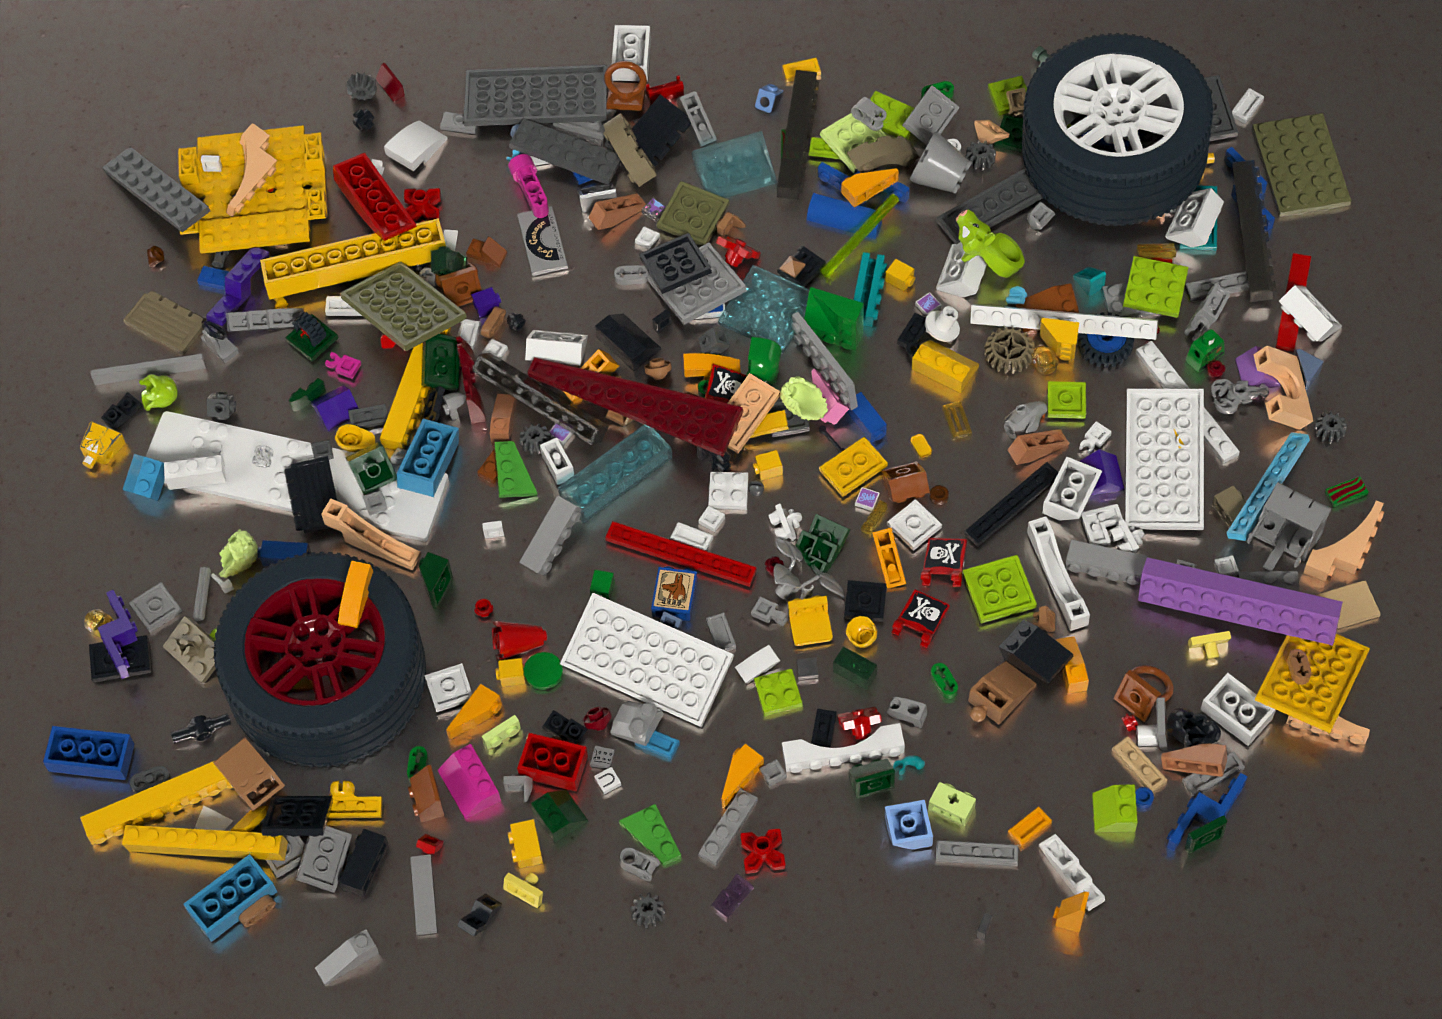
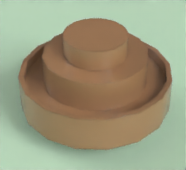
(658, 368)

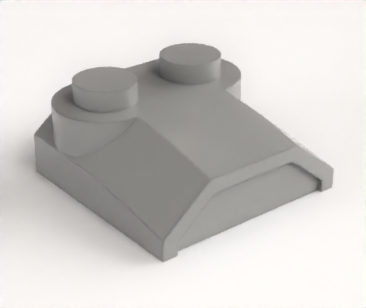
(636, 722)

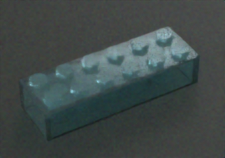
(616, 471)

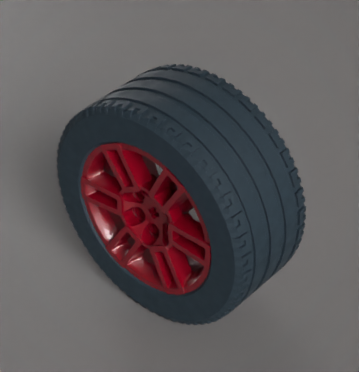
(300, 601)

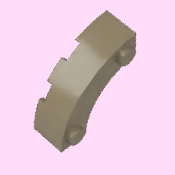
(624, 142)
(883, 152)

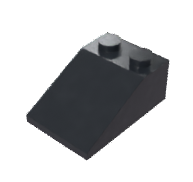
(1034, 651)

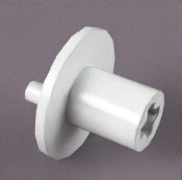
(943, 324)

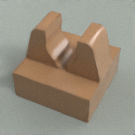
(1046, 619)

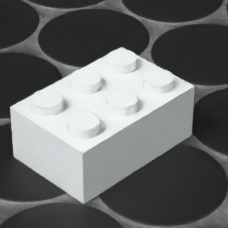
(631, 45)
(1236, 710)

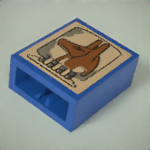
(674, 592)

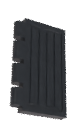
(660, 127)
(310, 491)

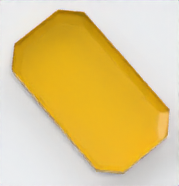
(921, 445)

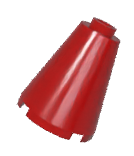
(516, 638)

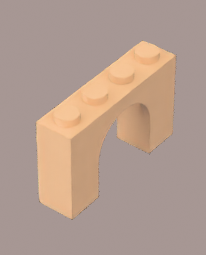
(1285, 367)

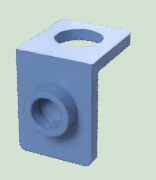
(769, 91)

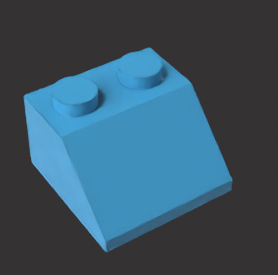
(145, 477)

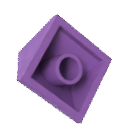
(1248, 371)

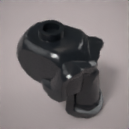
(1192, 728)

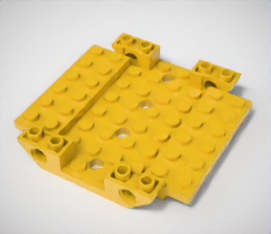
(267, 217)

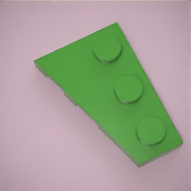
(511, 472)
(651, 831)

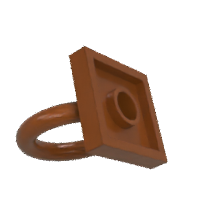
(625, 95)
(460, 285)
(1139, 695)

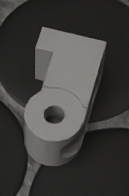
(908, 711)

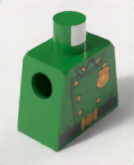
(1208, 348)

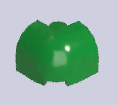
(764, 360)

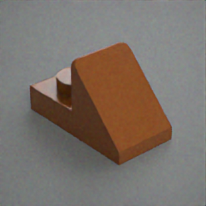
(487, 251)

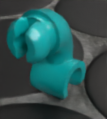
(909, 760)

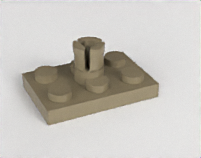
(192, 648)

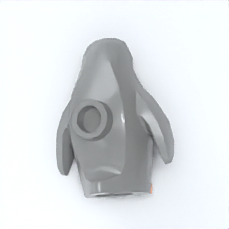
(1024, 419)

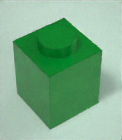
(602, 584)

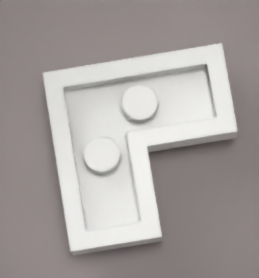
(1097, 521)

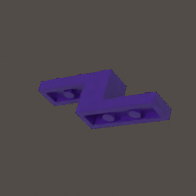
(237, 285)
(118, 633)

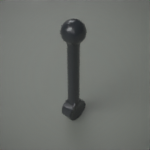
(822, 429)

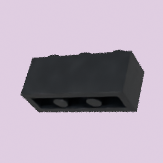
(363, 862)

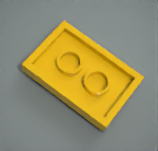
(853, 466)

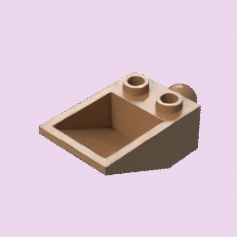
(999, 693)
(247, 772)

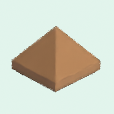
(792, 266)

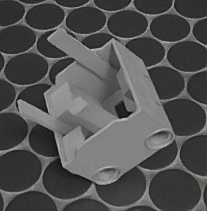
(1291, 523)

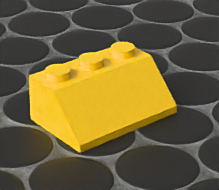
(1060, 336)
(943, 365)

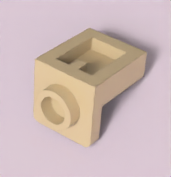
(1016, 101)

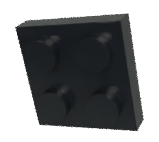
(865, 600)

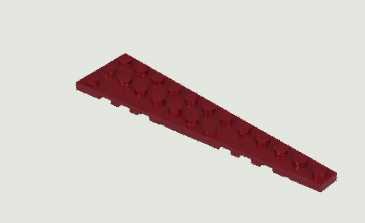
(681, 415)

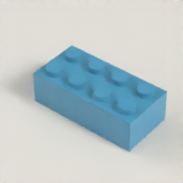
(428, 457)
(223, 900)

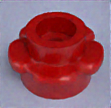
(483, 603)
(1129, 722)

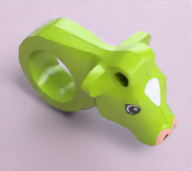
(996, 249)

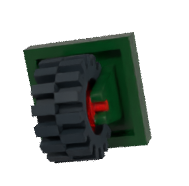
(310, 336)

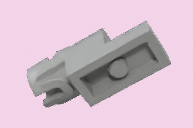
(1208, 311)

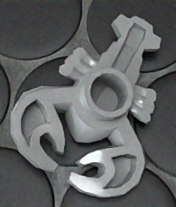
(1237, 394)

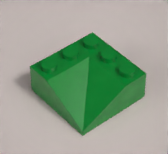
(835, 318)

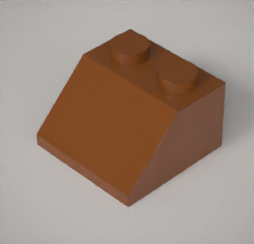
(905, 482)
(426, 795)

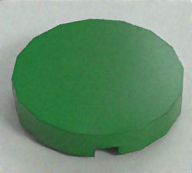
(543, 670)

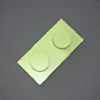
(502, 731)

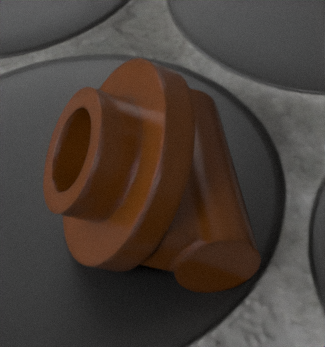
(155, 255)

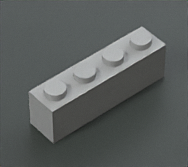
(550, 536)
(1105, 562)

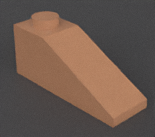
(615, 210)
(502, 418)
(1036, 445)
(1198, 759)

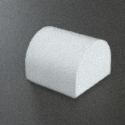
(1147, 735)

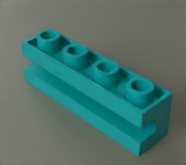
(869, 285)

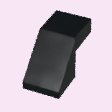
(481, 914)

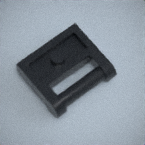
(812, 267)

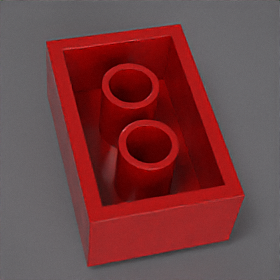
(553, 761)

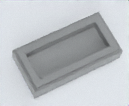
(720, 632)

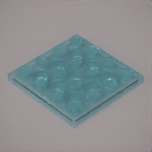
(766, 307)

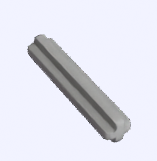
(202, 593)

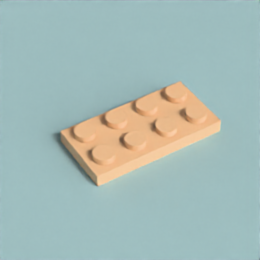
(757, 400)

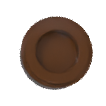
(939, 495)

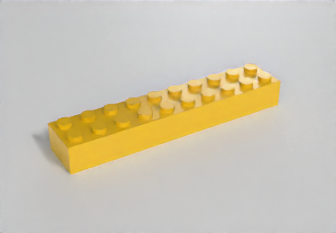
(349, 259)

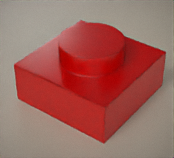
(429, 844)

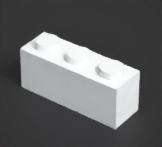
(194, 472)

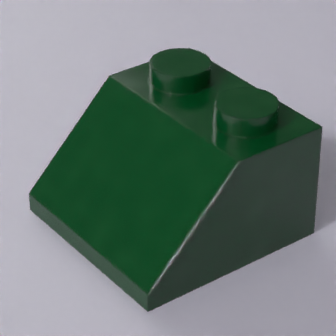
(371, 468)
(436, 576)
(872, 777)
(558, 814)

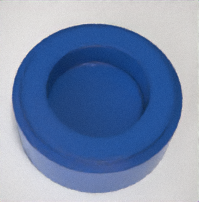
(1144, 797)

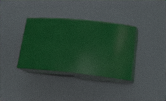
(303, 398)

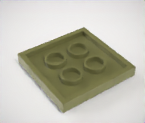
(693, 212)

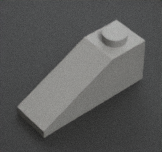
(700, 125)
(347, 957)

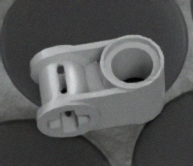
(867, 112)
(642, 866)

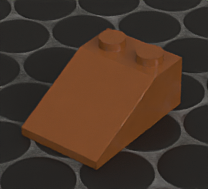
(1053, 299)

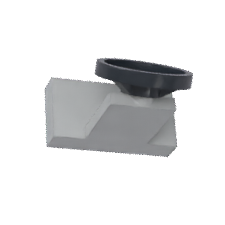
(216, 340)

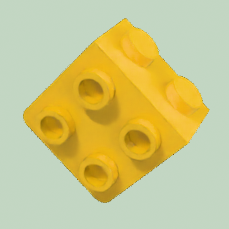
(810, 620)

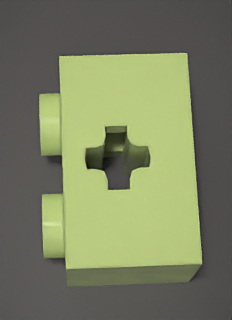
(958, 811)

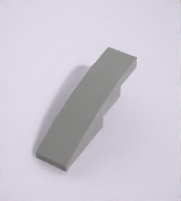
(262, 319)

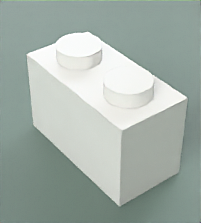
(557, 461)

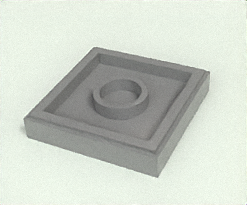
(155, 607)
(1161, 724)

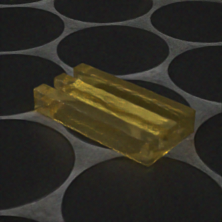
(1156, 250)
(960, 433)

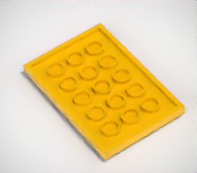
(1331, 680)

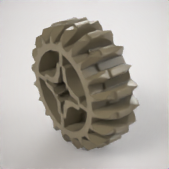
(998, 345)

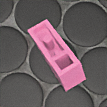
(835, 407)

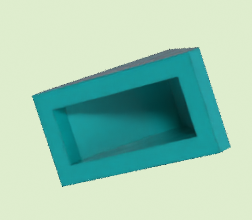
(1090, 280)

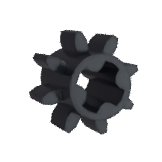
(363, 119)

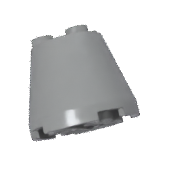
(941, 166)

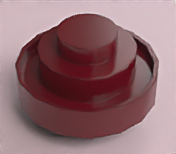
(597, 718)

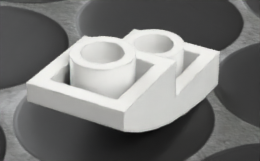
(757, 663)

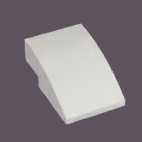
(414, 144)

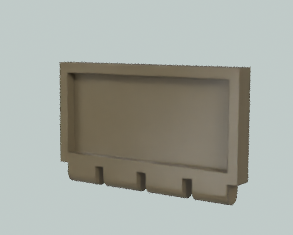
(165, 321)

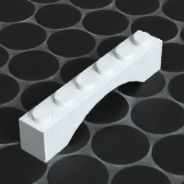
(1047, 551)
(803, 755)

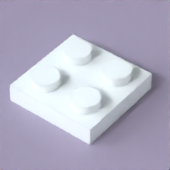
(728, 490)
(914, 524)
(449, 687)

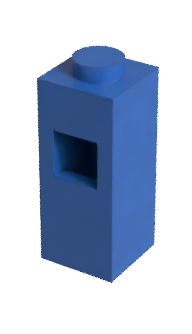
(868, 419)
(273, 551)

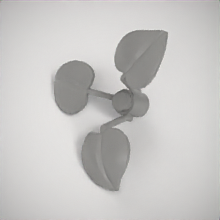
(789, 583)

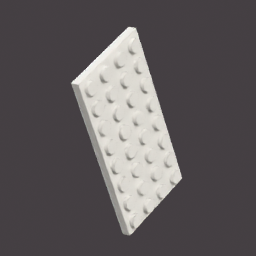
(1161, 478)
(647, 659)

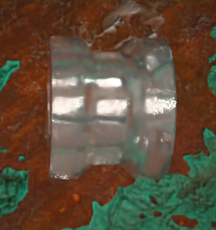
(262, 456)

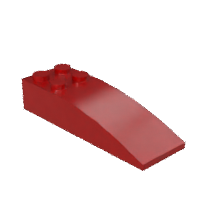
(372, 197)

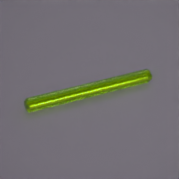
(859, 235)

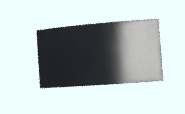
(123, 411)
(564, 728)

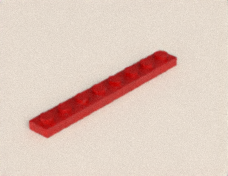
(681, 554)

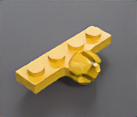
(350, 806)

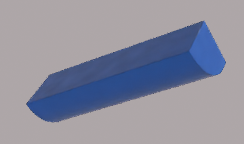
(839, 214)

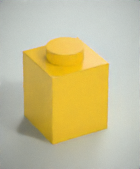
(900, 275)
(768, 465)
(510, 672)

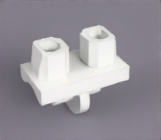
(781, 516)
(1130, 537)

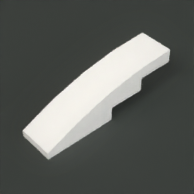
(1070, 870)

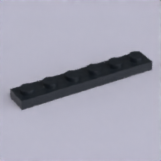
(1011, 504)

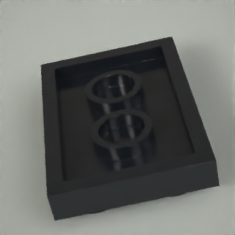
(136, 653)

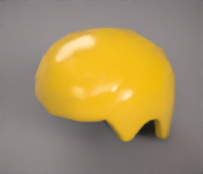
(861, 631)

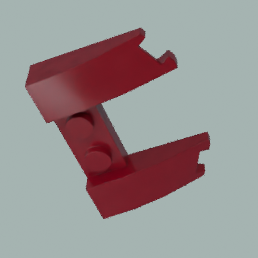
(473, 398)

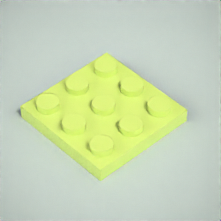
(848, 134)

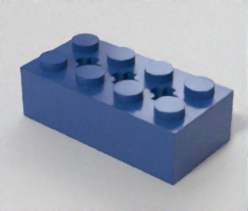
(88, 753)

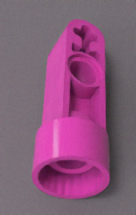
(524, 172)

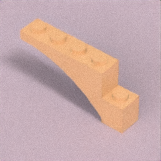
(256, 169)
(367, 537)
(1348, 551)
(1341, 729)

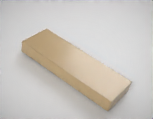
(1139, 764)

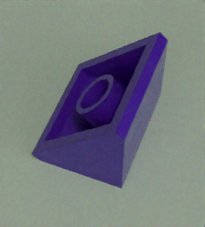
(334, 407)
(1110, 478)

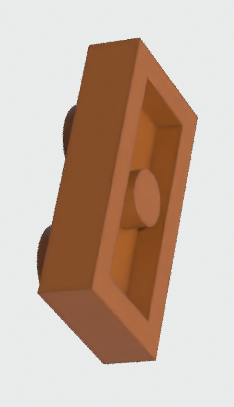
(488, 469)

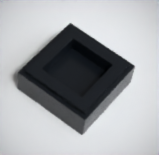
(662, 320)

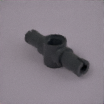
(200, 728)

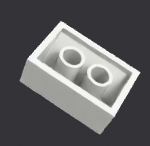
(1195, 218)
(961, 277)
(1309, 313)
(556, 347)
(1071, 490)

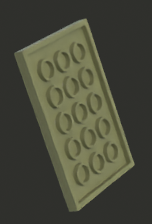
(1301, 164)
(403, 306)

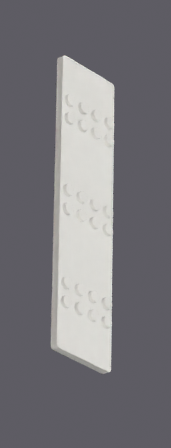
(190, 437)

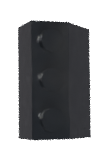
(626, 340)

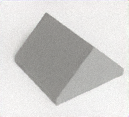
(590, 195)

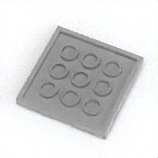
(706, 292)

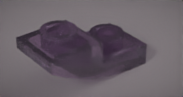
(732, 896)

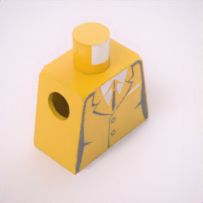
(100, 444)

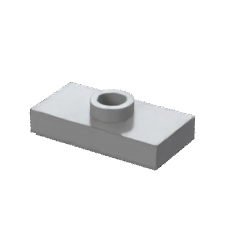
(455, 122)

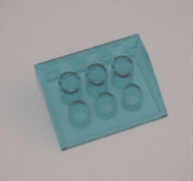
(735, 166)

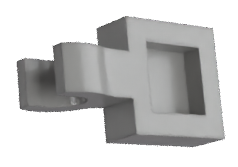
(767, 610)

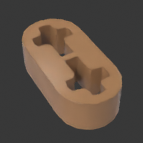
(493, 322)
(1303, 666)
(257, 911)

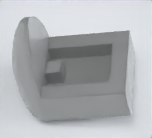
(1040, 216)
(452, 402)
(515, 782)

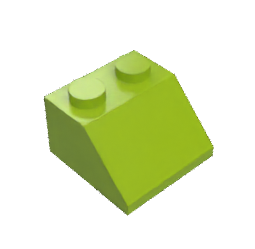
(1115, 809)

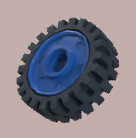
(1105, 352)

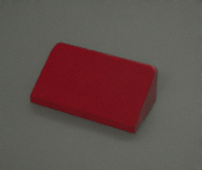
(390, 83)

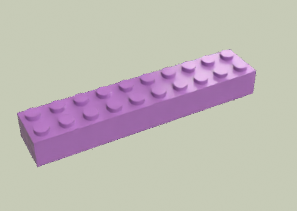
(1240, 601)

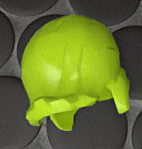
(159, 391)

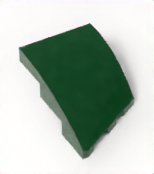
(822, 543)

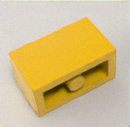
(526, 844)

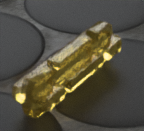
(874, 517)

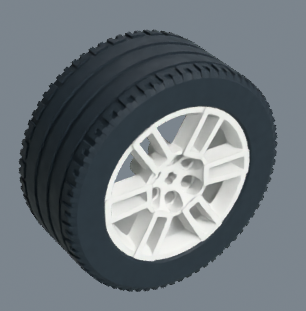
(1121, 88)

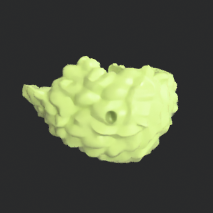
(803, 399)
(238, 553)

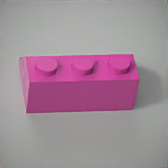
(469, 782)

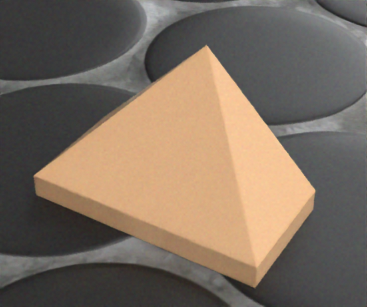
(989, 131)

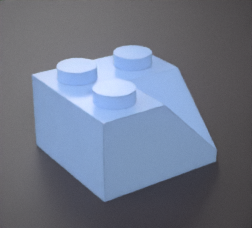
(909, 825)

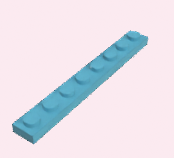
(1276, 472)

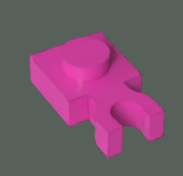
(345, 366)

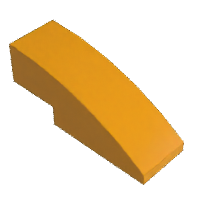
(700, 364)
(355, 594)

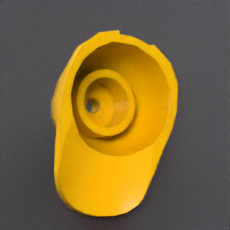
(353, 438)

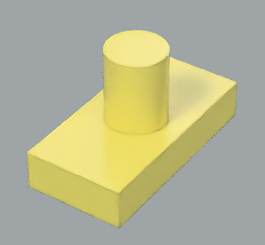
(1210, 642)
(524, 888)

